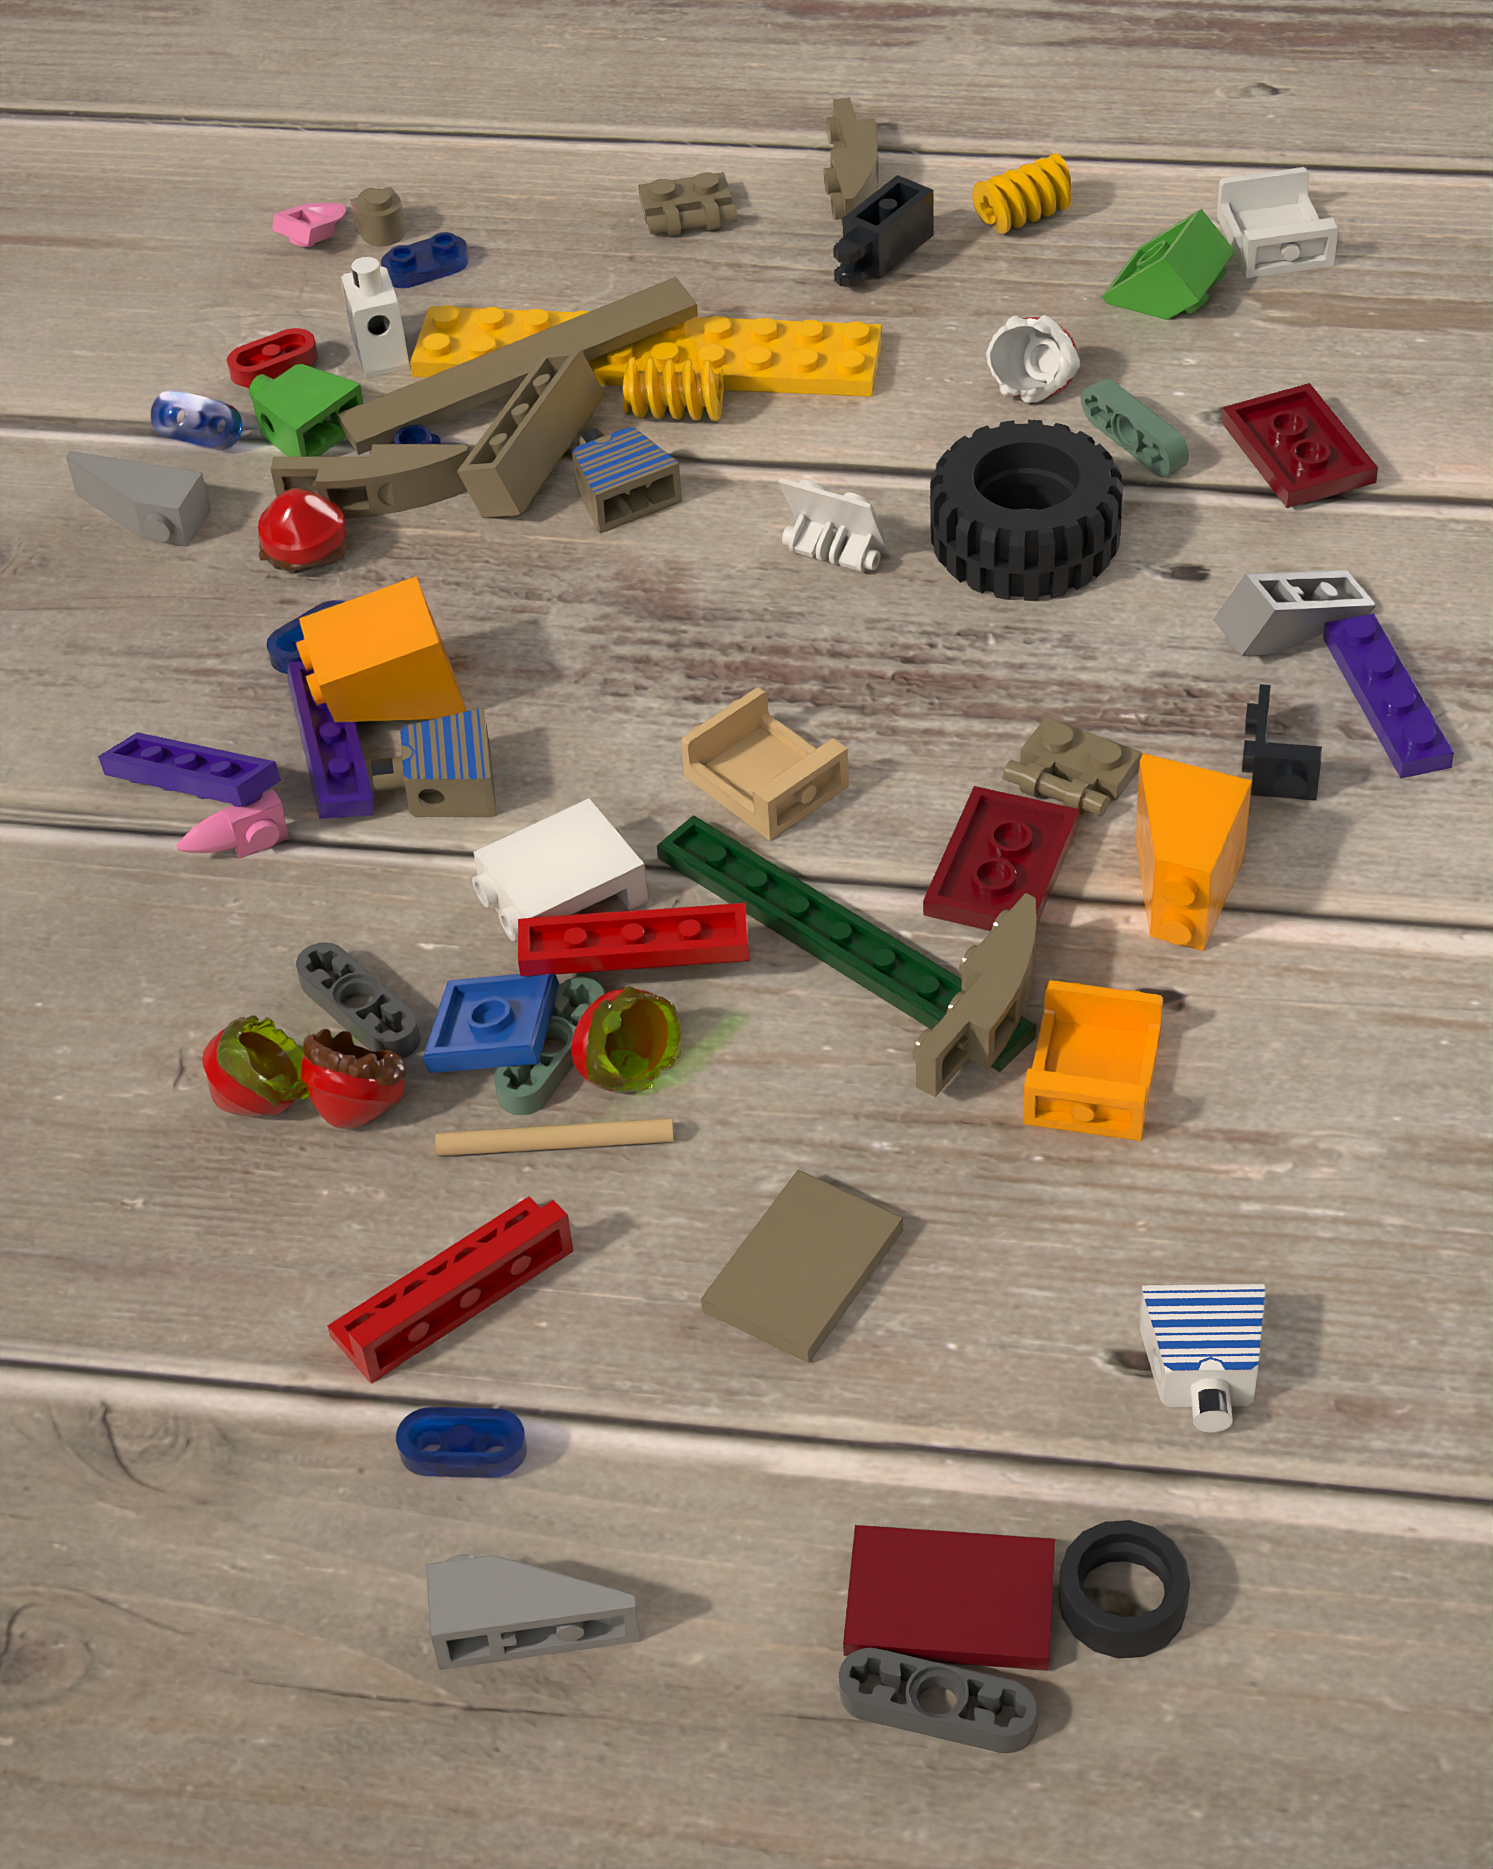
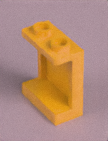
(1093, 1060)

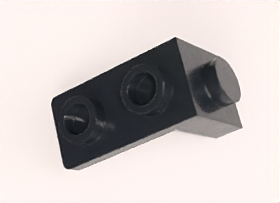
(1278, 768)

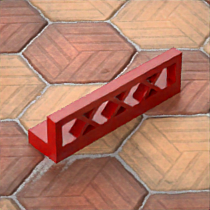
(633, 939)
(452, 1287)

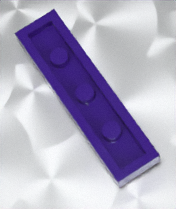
(1388, 696)
(331, 754)
(190, 769)

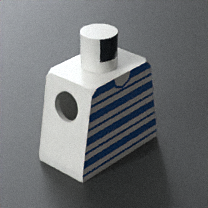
(1204, 1347)

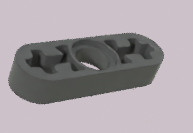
(355, 979)
(921, 1674)

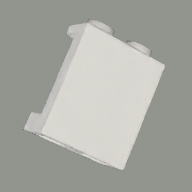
(1275, 223)
(558, 868)

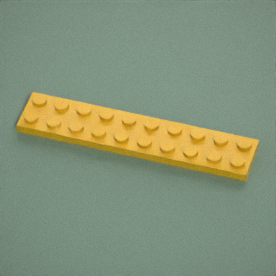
(751, 352)

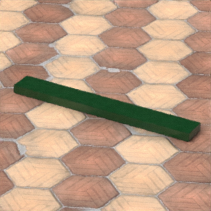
(822, 927)

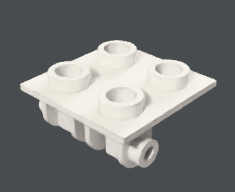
(833, 526)

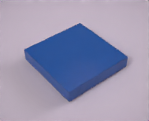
(491, 1022)

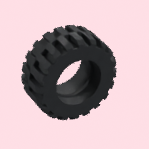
(1029, 550)

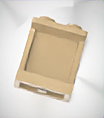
(762, 766)

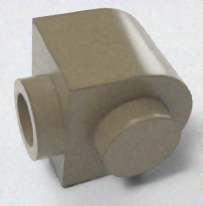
(379, 216)

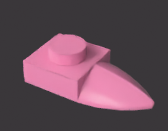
(309, 222)
(239, 828)

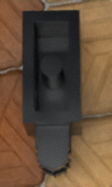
(884, 231)

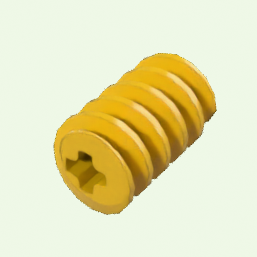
(1024, 193)
(673, 390)

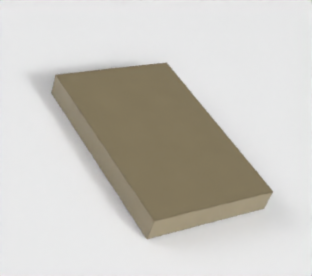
(802, 1265)

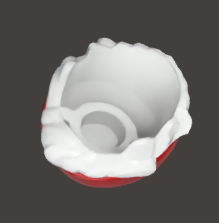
(1032, 358)

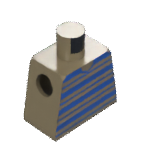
(623, 477)
(443, 767)

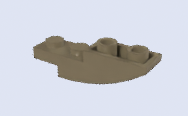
(852, 161)
(385, 483)
(991, 1002)

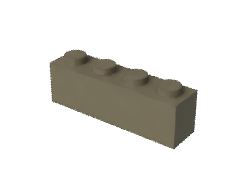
(531, 434)

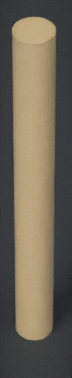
(554, 1137)

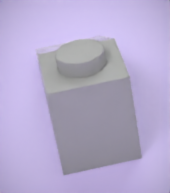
(143, 497)
(1288, 608)
(512, 1610)

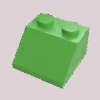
(1172, 269)

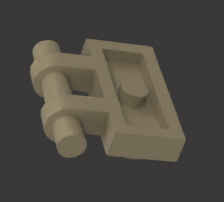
(687, 203)
(1073, 767)

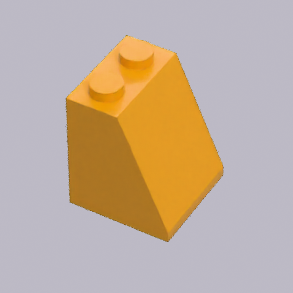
(379, 658)
(1188, 846)

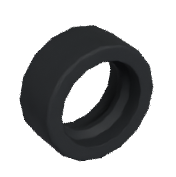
(1134, 1544)

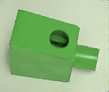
(302, 408)

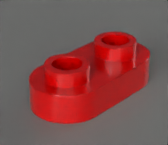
(272, 355)

